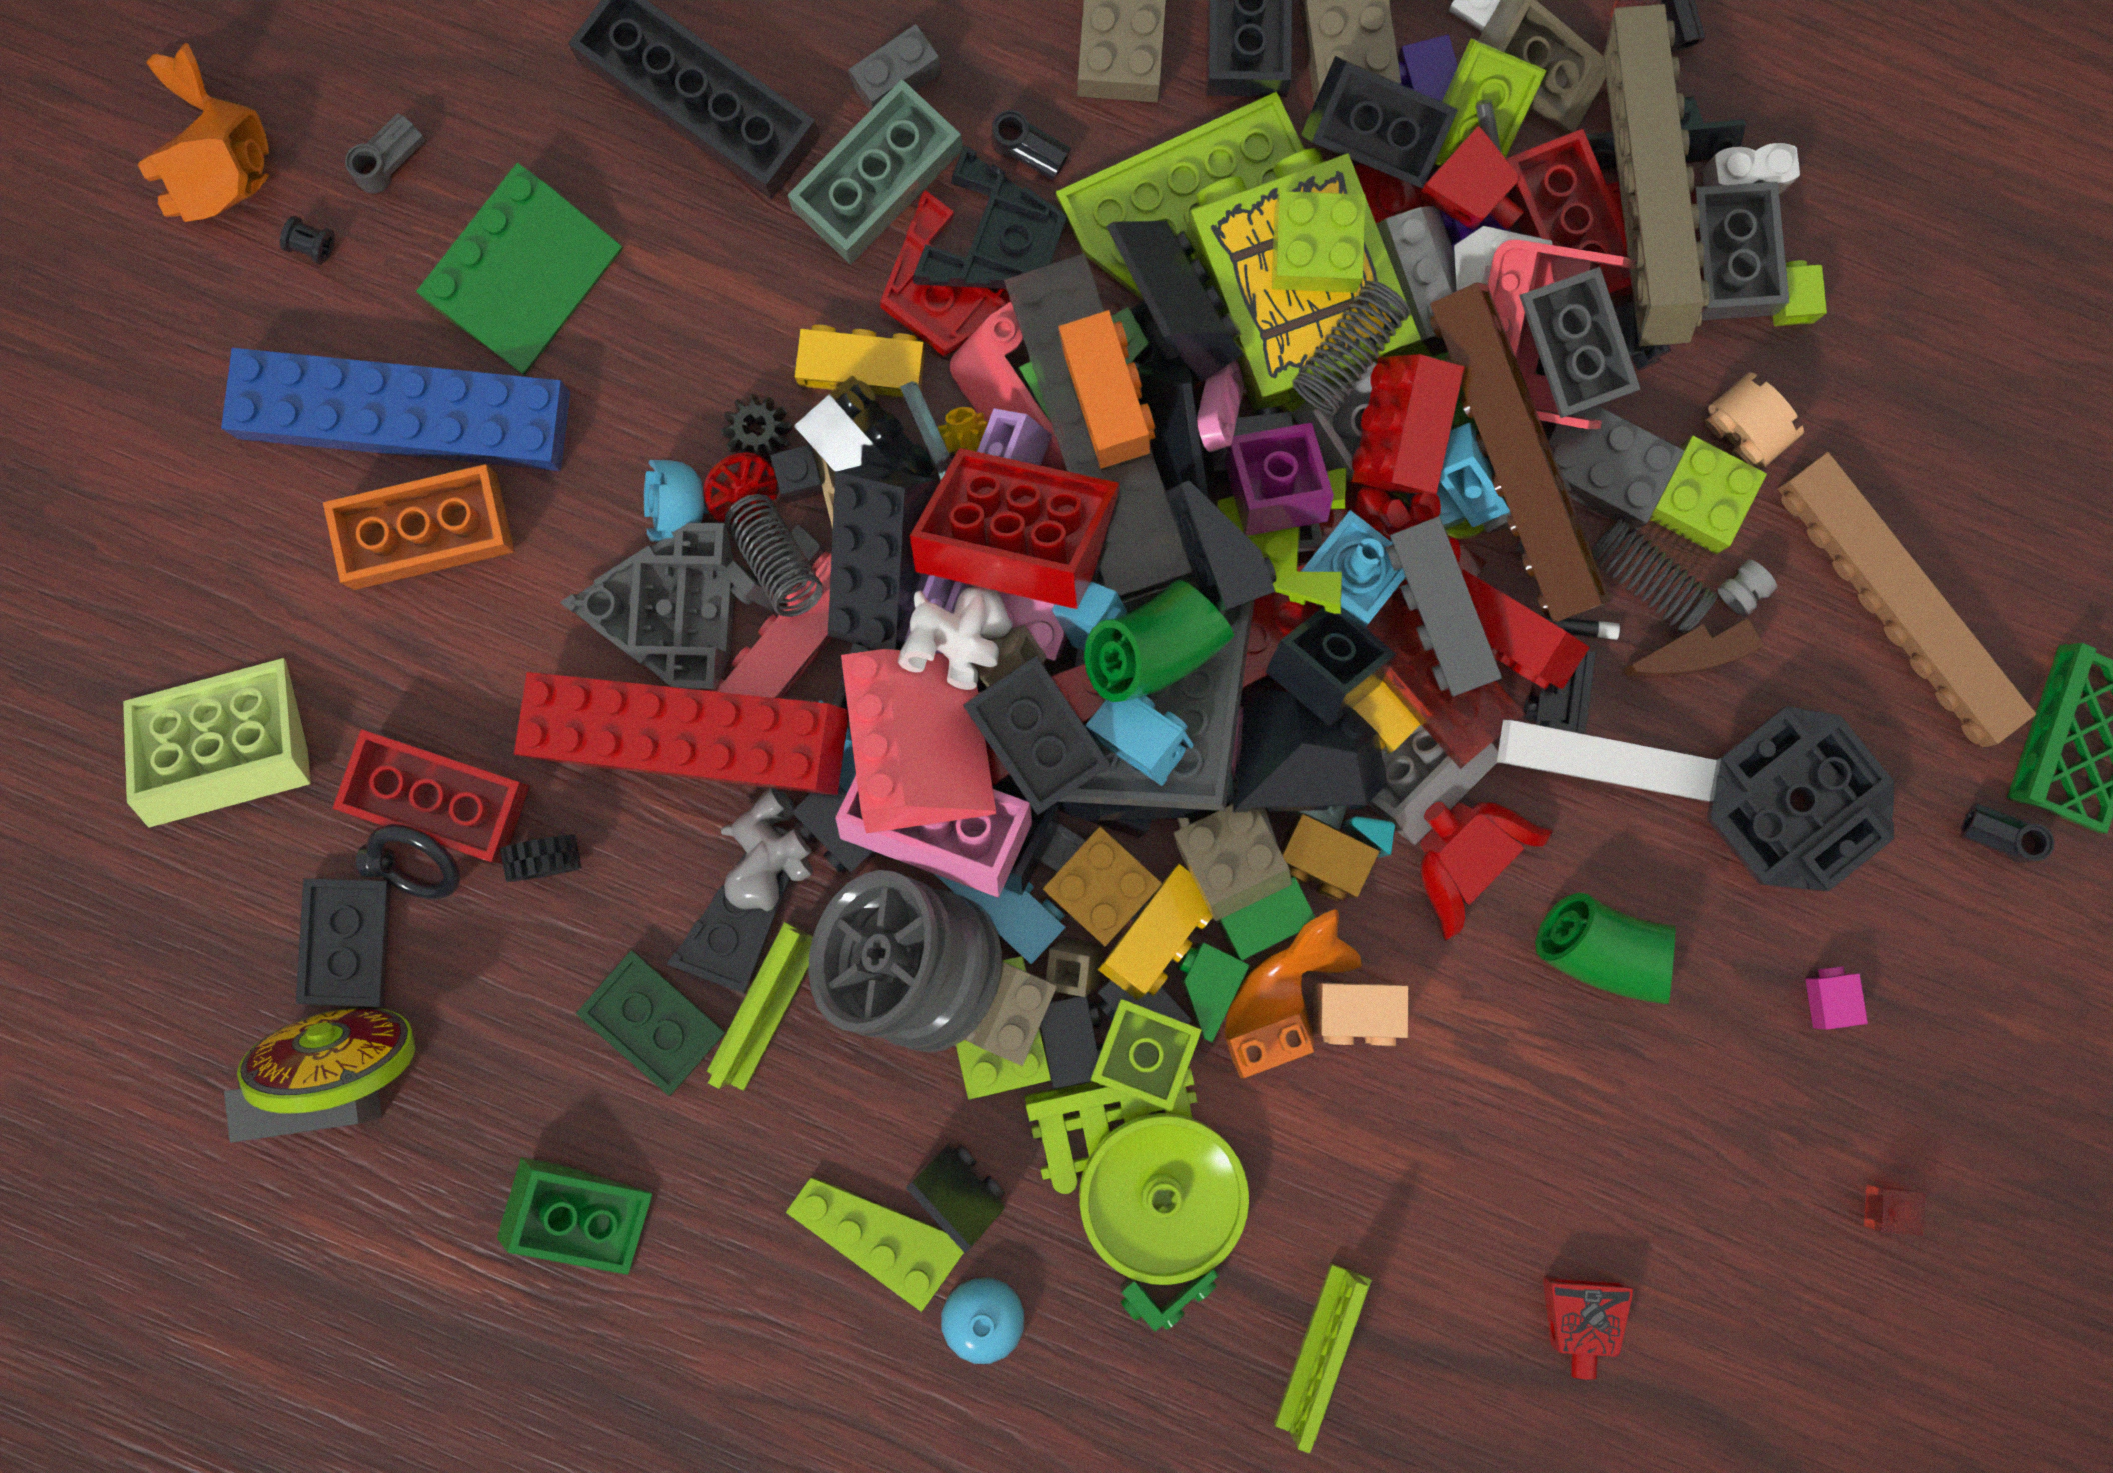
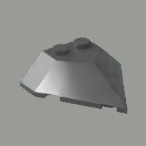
(669, 606)

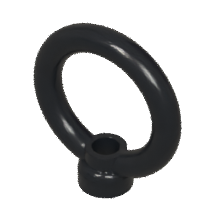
(377, 861)

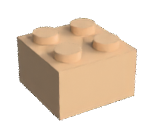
(1360, 1010)

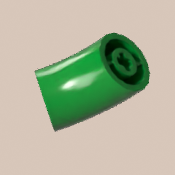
(1154, 643)
(1608, 948)

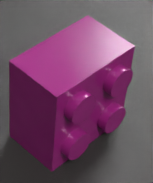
(1278, 479)

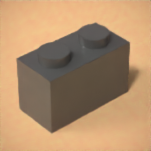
(904, 58)

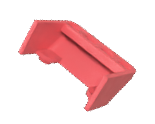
(1523, 267)
(990, 380)

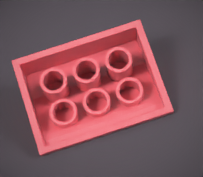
(914, 744)

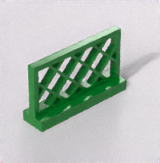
(2050, 733)

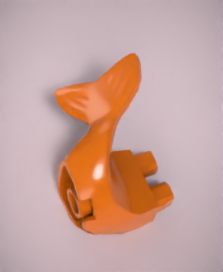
(213, 159)
(1269, 1014)

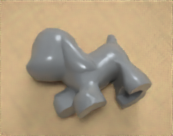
(754, 880)

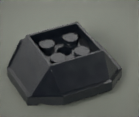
(1844, 794)

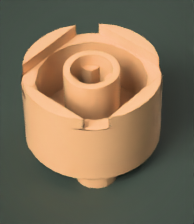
(1754, 421)

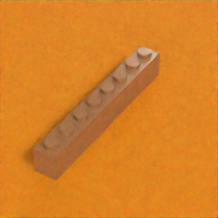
(1905, 602)

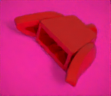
(1468, 853)

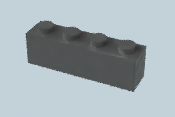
(1445, 607)

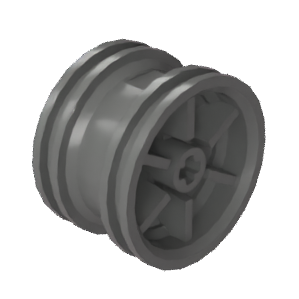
(904, 962)

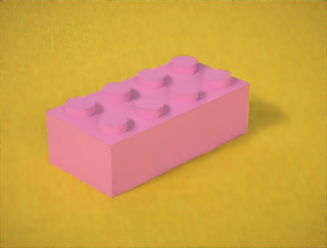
(967, 851)

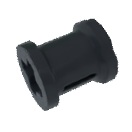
(307, 240)

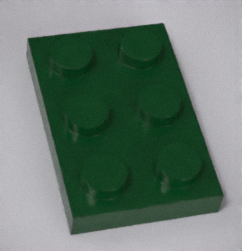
(651, 1022)

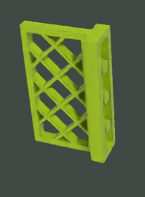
(762, 1009)
(1322, 1355)

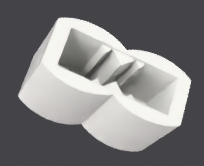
(1744, 165)

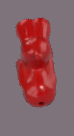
(1392, 516)

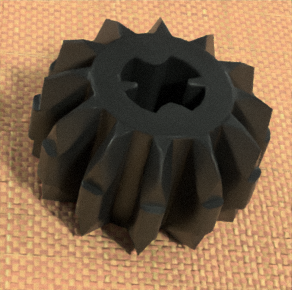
(761, 415)

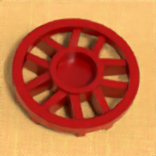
(739, 485)

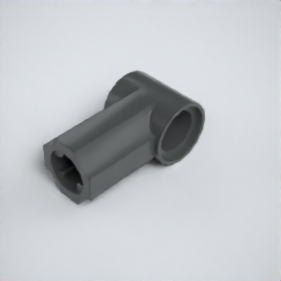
(386, 150)

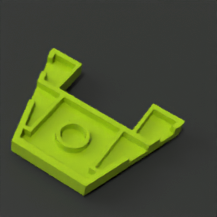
(1283, 551)

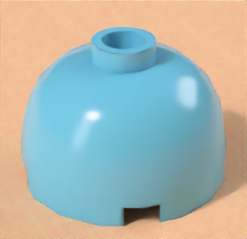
(672, 498)
(982, 1320)

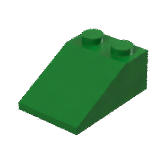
(572, 1217)

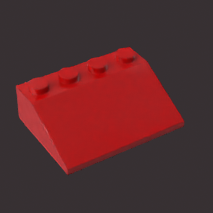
(1015, 528)

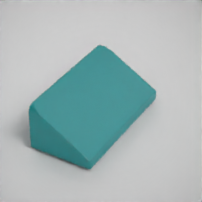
(1372, 832)

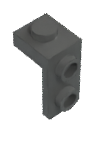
(747, 586)

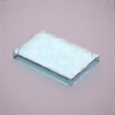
(926, 427)

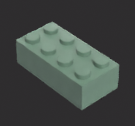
(876, 171)

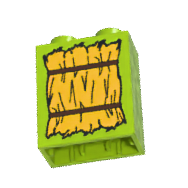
(1286, 326)

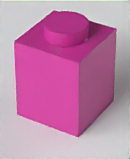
(1836, 999)

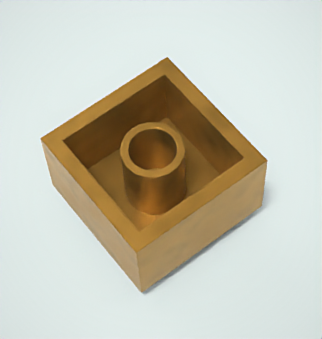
(1327, 858)
(1102, 886)

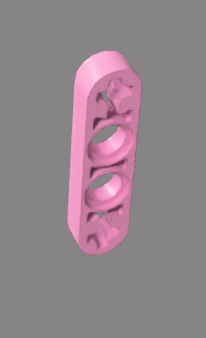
(1220, 407)

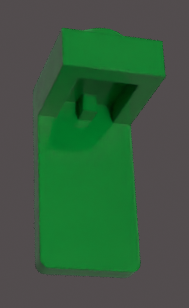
(1140, 1304)

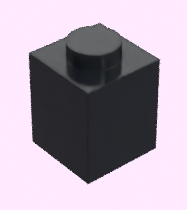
(797, 474)

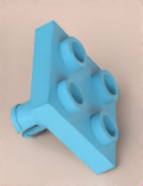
(1364, 563)

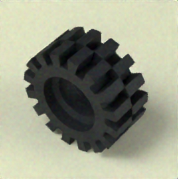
(540, 858)

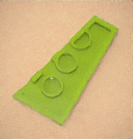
(888, 1245)

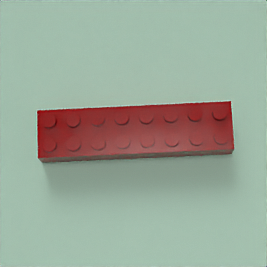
(683, 732)

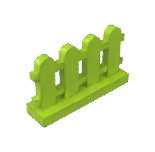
(1093, 1118)

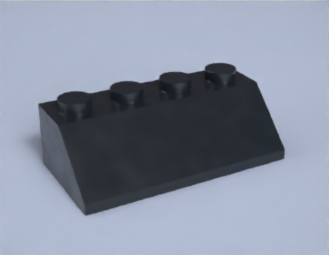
(1178, 294)

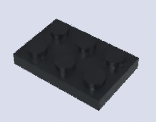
(343, 942)

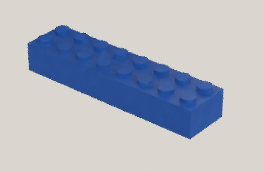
(396, 409)

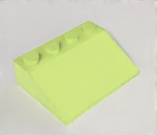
(214, 744)

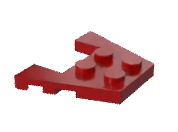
(935, 314)

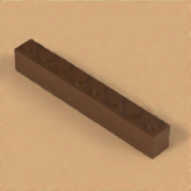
(1519, 453)

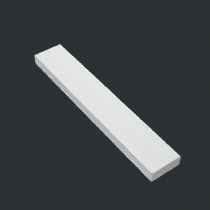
(1605, 760)

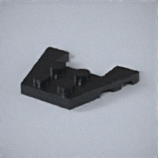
(1013, 237)

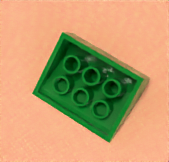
(519, 269)

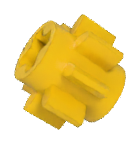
(963, 429)

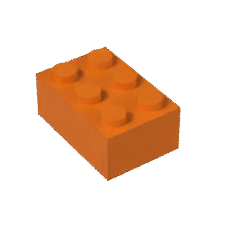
(1107, 388)

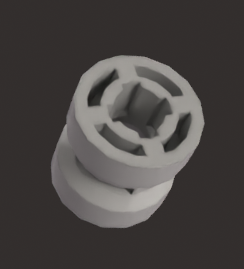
(1747, 588)

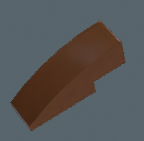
(1698, 652)

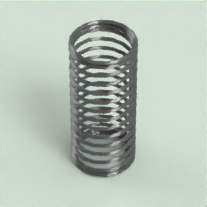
(1304, 379)
(749, 532)
(1695, 613)

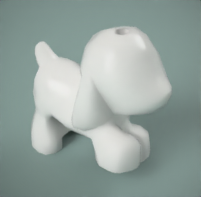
(958, 635)

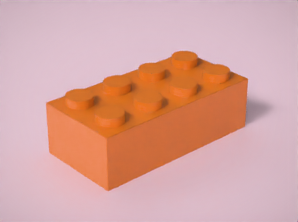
(418, 527)

